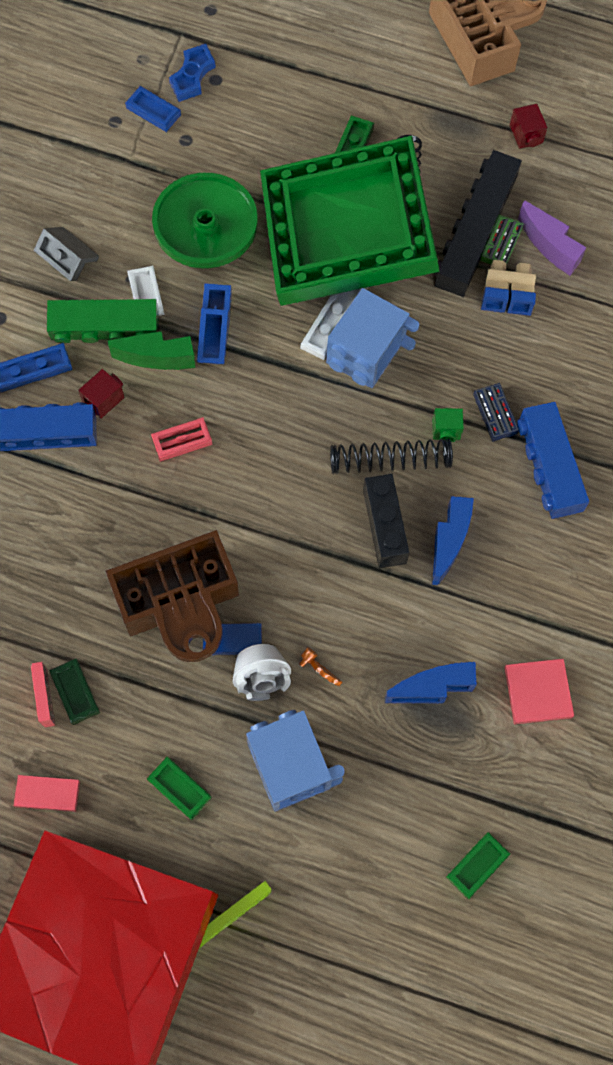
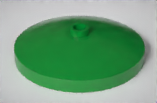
(205, 220)

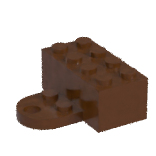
(177, 594)

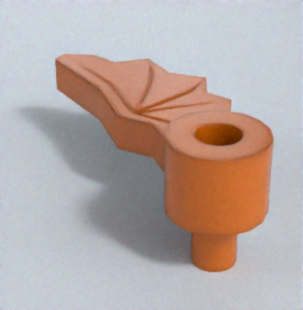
(309, 656)

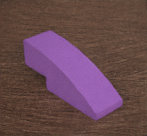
(551, 238)

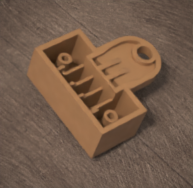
(483, 33)

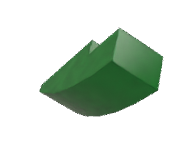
(153, 352)

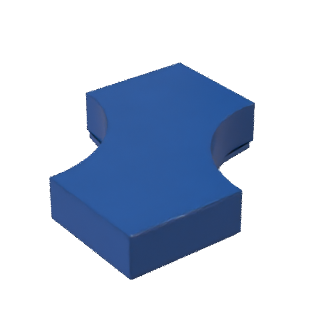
(188, 79)

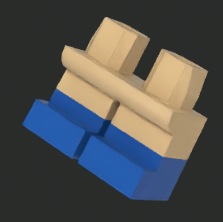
(509, 287)

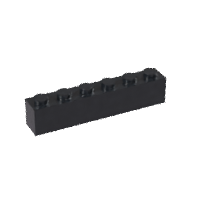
(477, 223)

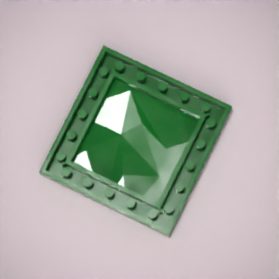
(347, 221)

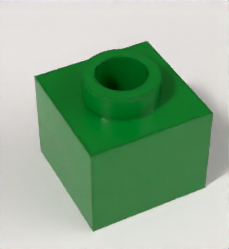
(447, 423)

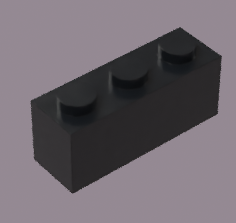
(385, 521)

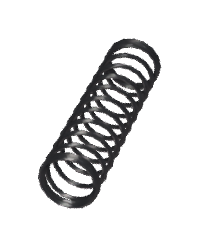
(335, 456)

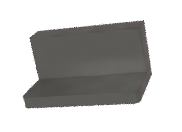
(64, 251)

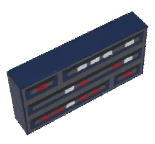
(496, 412)

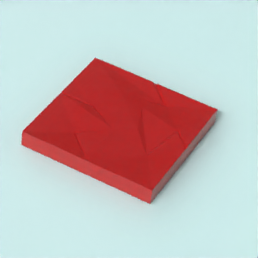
(97, 954)

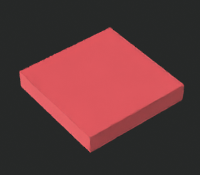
(539, 691)

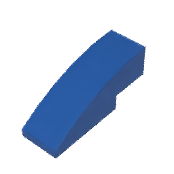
(214, 324)
(450, 536)
(433, 684)

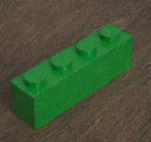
(100, 319)

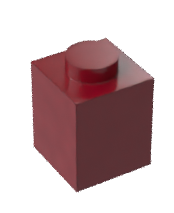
(528, 126)
(103, 392)

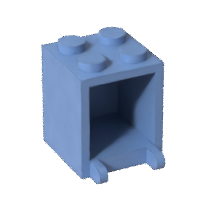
(369, 338)
(290, 760)

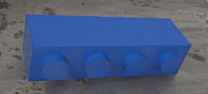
(48, 427)
(553, 460)

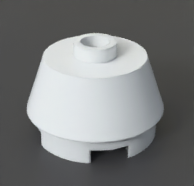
(260, 672)

